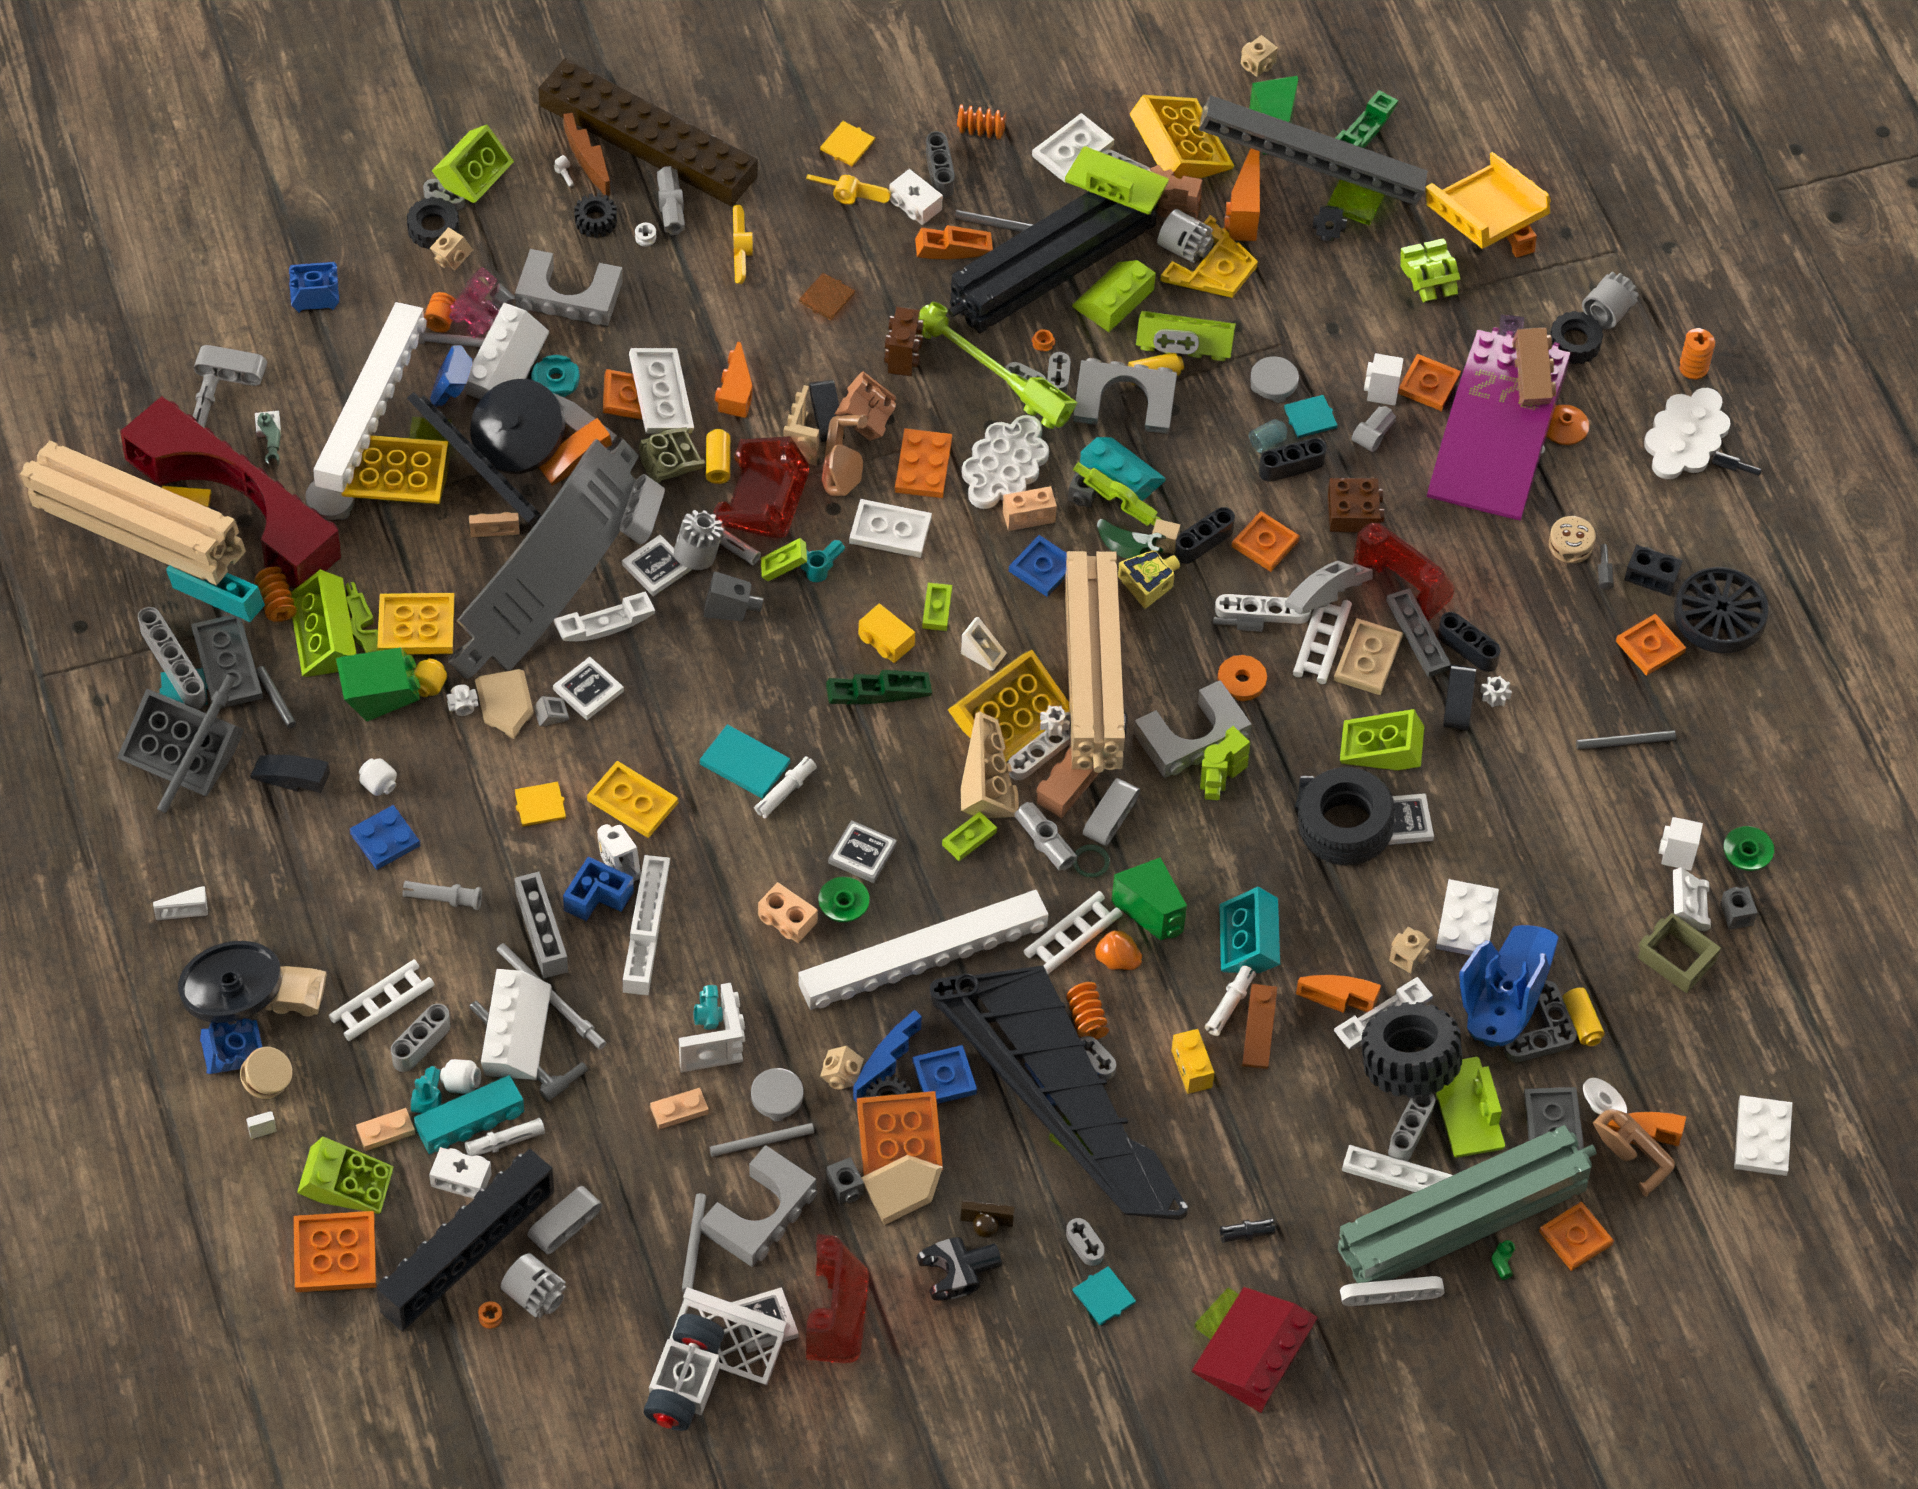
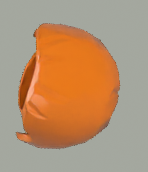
(1118, 951)

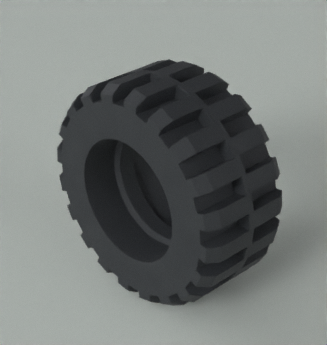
(1416, 1071)

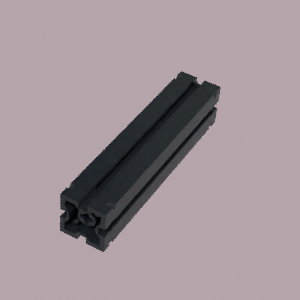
(1043, 258)

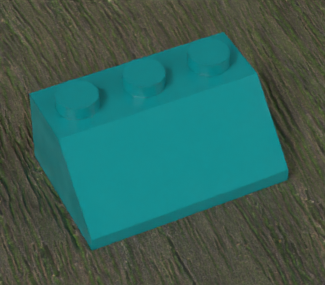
(1121, 466)
(1250, 932)

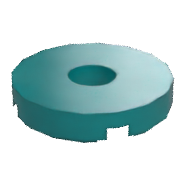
(561, 365)

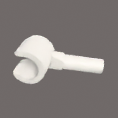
(561, 165)

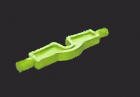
(1110, 489)
(360, 619)

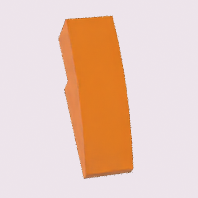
(952, 243)
(572, 450)
(1339, 991)
(1660, 1126)

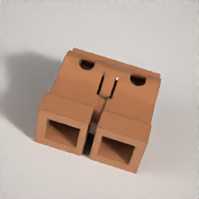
(1179, 194)
(868, 399)

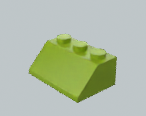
(473, 164)
(1116, 293)

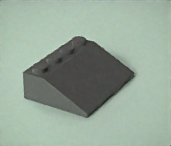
(163, 735)

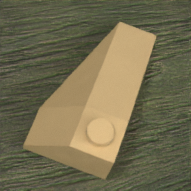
(986, 776)

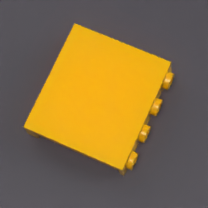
(1490, 202)

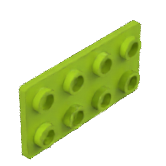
(1116, 180)
(1471, 1110)

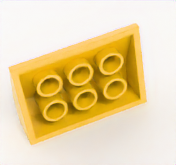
(1174, 136)
(401, 470)
(1015, 699)

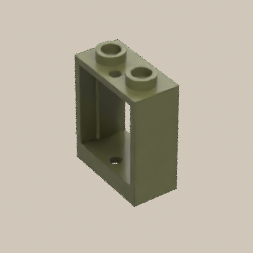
(1689, 936)

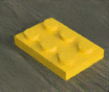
(632, 799)

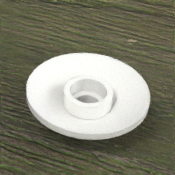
(1602, 1096)

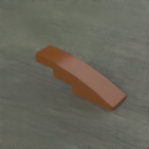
(589, 157)

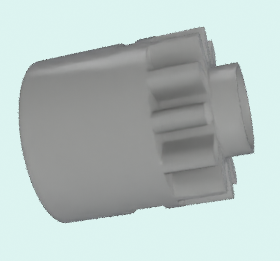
(1186, 236)
(1610, 300)
(698, 540)
(533, 1286)

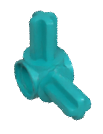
(823, 559)
(426, 1094)

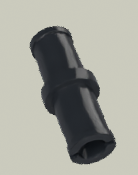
(1247, 1230)

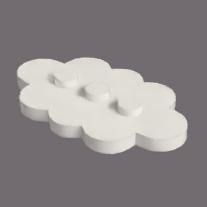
(1687, 433)
(1005, 460)

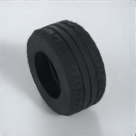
(1348, 787)

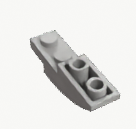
(1325, 584)

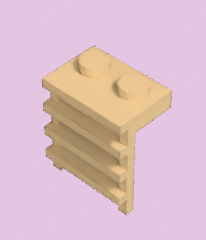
(805, 437)

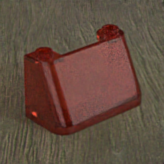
(767, 488)
(1380, 548)
(838, 1331)

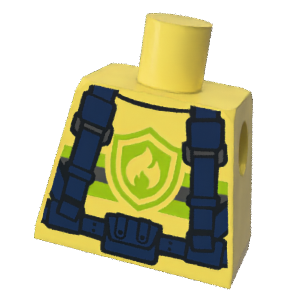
(1148, 576)

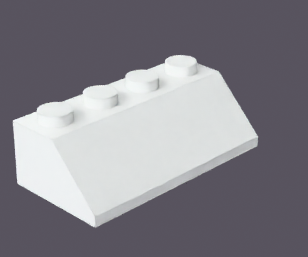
(506, 351)
(515, 1025)

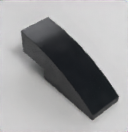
(291, 772)

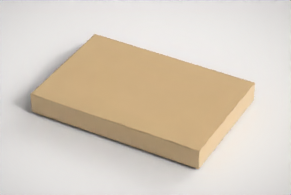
(1368, 656)

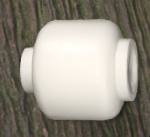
(377, 776)
(460, 1076)

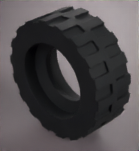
(427, 208)
(1583, 323)

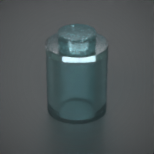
(1268, 435)

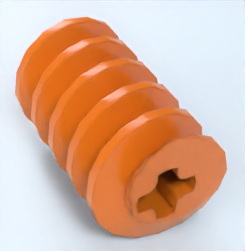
(981, 122)
(1697, 353)
(275, 594)
(1086, 1011)

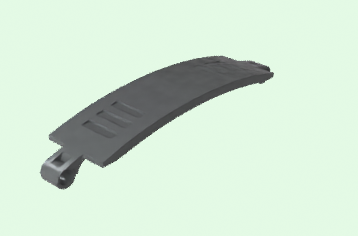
(549, 561)

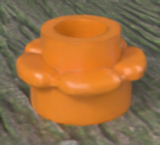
(1043, 336)

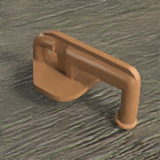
(842, 464)
(1632, 1131)

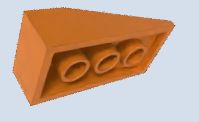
(1244, 208)

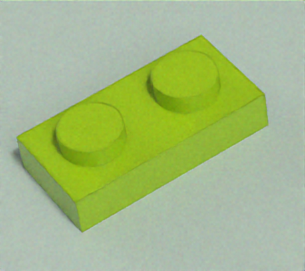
(784, 559)
(937, 606)
(969, 836)

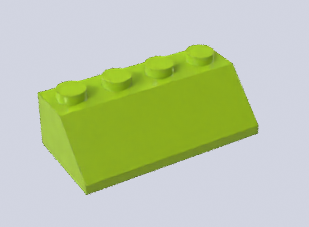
(1213, 336)
(322, 624)

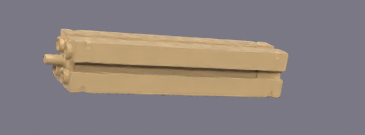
(133, 512)
(1094, 661)

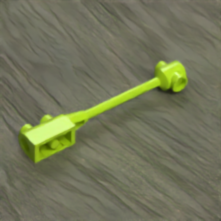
(1036, 392)

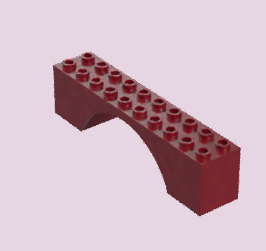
(174, 448)

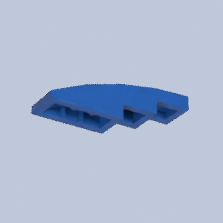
(884, 1058)

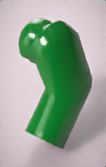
(1501, 1257)

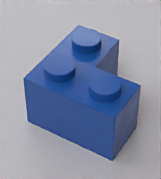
(597, 884)

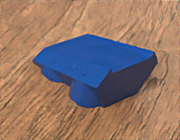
(314, 286)
(451, 376)
(229, 1045)

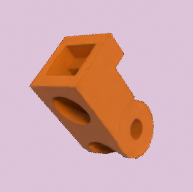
(1523, 241)

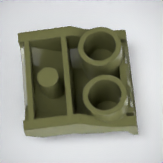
(669, 454)

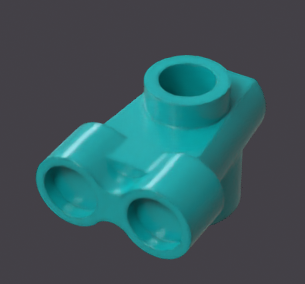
(708, 1012)

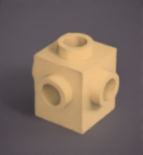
(1259, 56)
(451, 249)
(1409, 949)
(841, 1067)

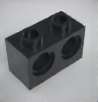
(1652, 572)

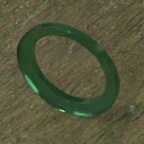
(1079, 851)

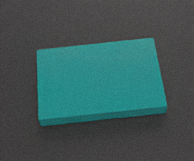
(744, 761)

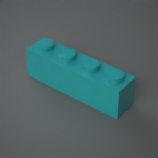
(229, 595)
(469, 1114)

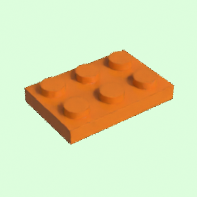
(923, 463)

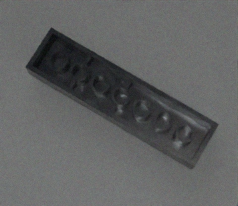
(465, 1239)

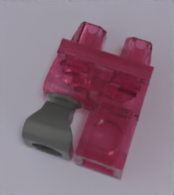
(474, 308)

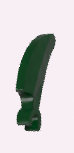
(1127, 543)

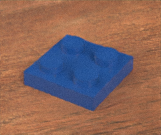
(1040, 566)
(384, 837)
(945, 1073)

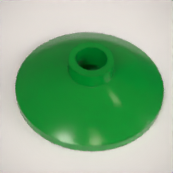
(1751, 840)
(843, 890)

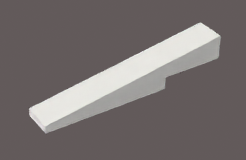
(645, 925)

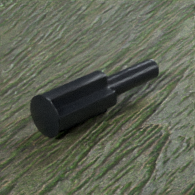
(1733, 463)

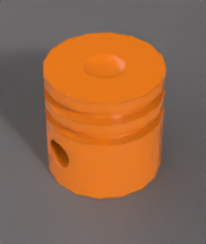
(438, 312)

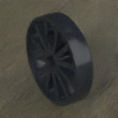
(1720, 610)

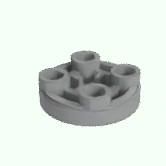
(1274, 378)
(328, 502)
(777, 1093)

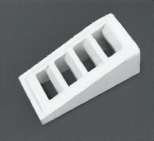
(182, 905)

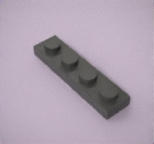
(1418, 632)

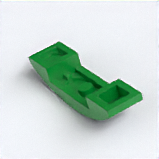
(1370, 121)

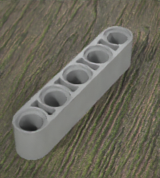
(172, 657)

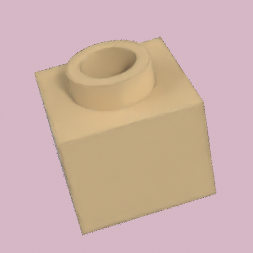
(1171, 531)

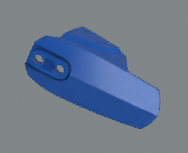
(1506, 983)

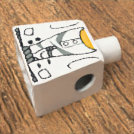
(616, 843)

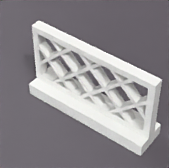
(741, 1316)

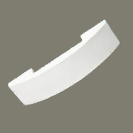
(607, 621)
(1351, 1030)

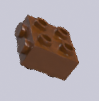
(903, 341)
(1354, 503)

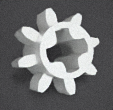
(1496, 691)
(462, 700)
(1055, 720)

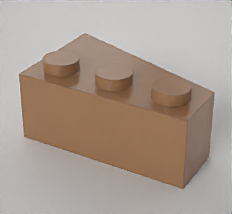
(1534, 366)

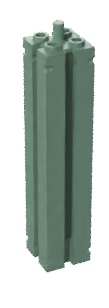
(1466, 1207)

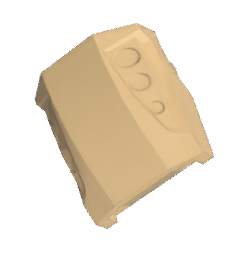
(300, 991)

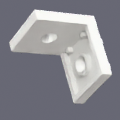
(716, 1047)

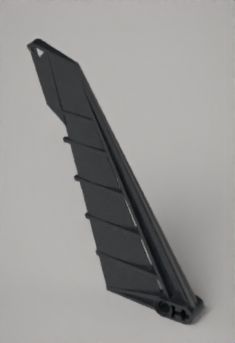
(1044, 1036)

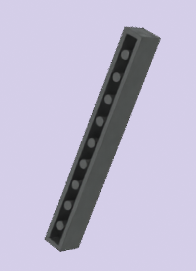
(1313, 150)

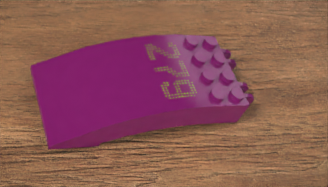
(1489, 437)

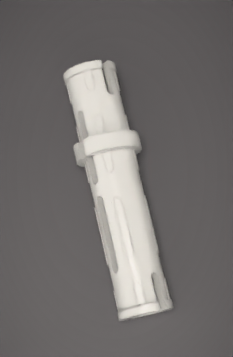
(785, 787)
(1235, 991)
(493, 1142)

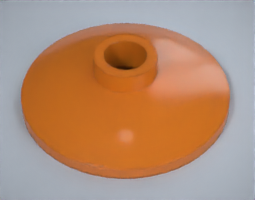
(1568, 431)

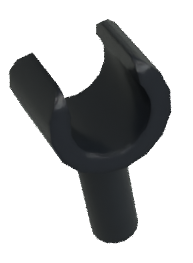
(1304, 780)

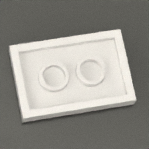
(1063, 147)
(890, 528)
(1466, 917)
(1763, 1135)

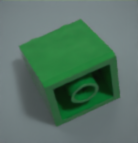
(1275, 97)
(378, 681)
(1151, 899)

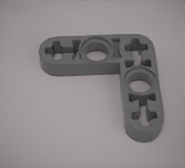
(1550, 1034)

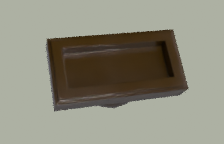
(986, 1216)

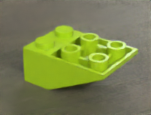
(344, 1177)

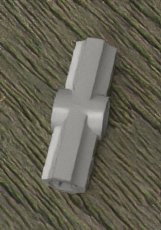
(670, 200)
(1053, 846)

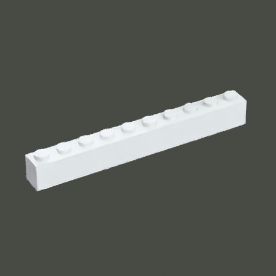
(369, 397)
(923, 950)

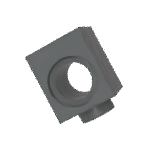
(1078, 494)
(1736, 916)
(845, 1171)

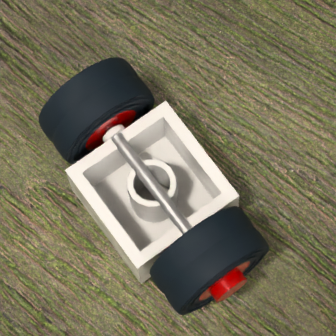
(685, 1373)

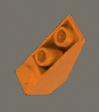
(736, 391)

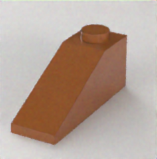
(1259, 1026)

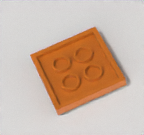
(898, 1127)
(334, 1251)

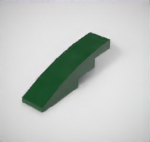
(881, 688)

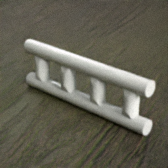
(1330, 650)
(1070, 946)
(377, 1014)

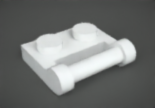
(1691, 899)

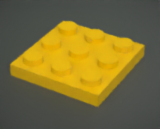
(417, 622)

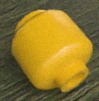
(430, 676)

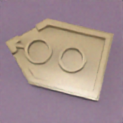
(505, 700)
(902, 1187)

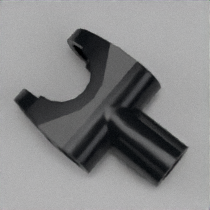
(959, 1265)

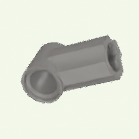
(1372, 431)

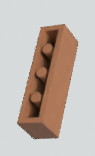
(1064, 786)

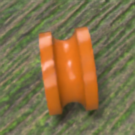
(486, 1322)

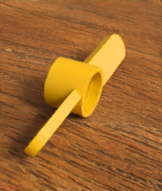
(850, 188)
(742, 244)

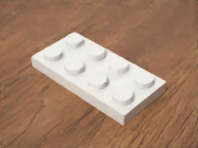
(660, 389)

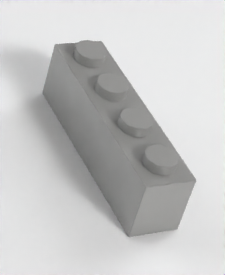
(541, 925)

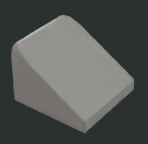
(550, 711)

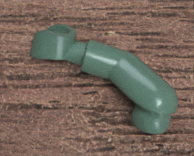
(273, 435)

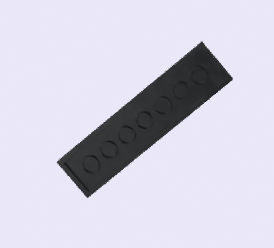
(475, 458)

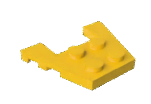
(1220, 271)

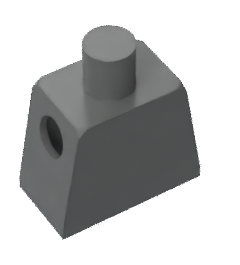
(730, 598)

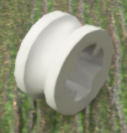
(645, 240)

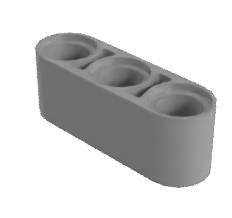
(230, 365)
(642, 509)
(1111, 812)
(419, 1048)
(1410, 1136)
(564, 1220)

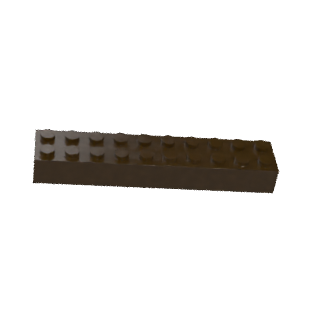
(648, 132)

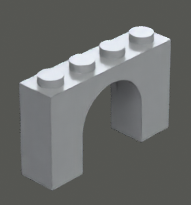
(592, 305)
(1098, 376)
(1173, 753)
(752, 1239)

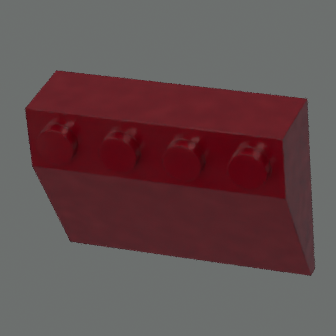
(1254, 1346)

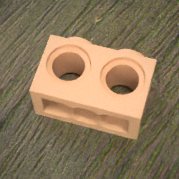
(1029, 508)
(791, 909)

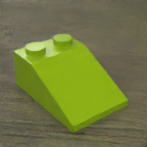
(1383, 741)

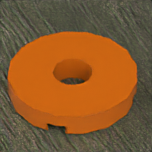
(1245, 666)

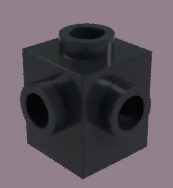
(1333, 214)

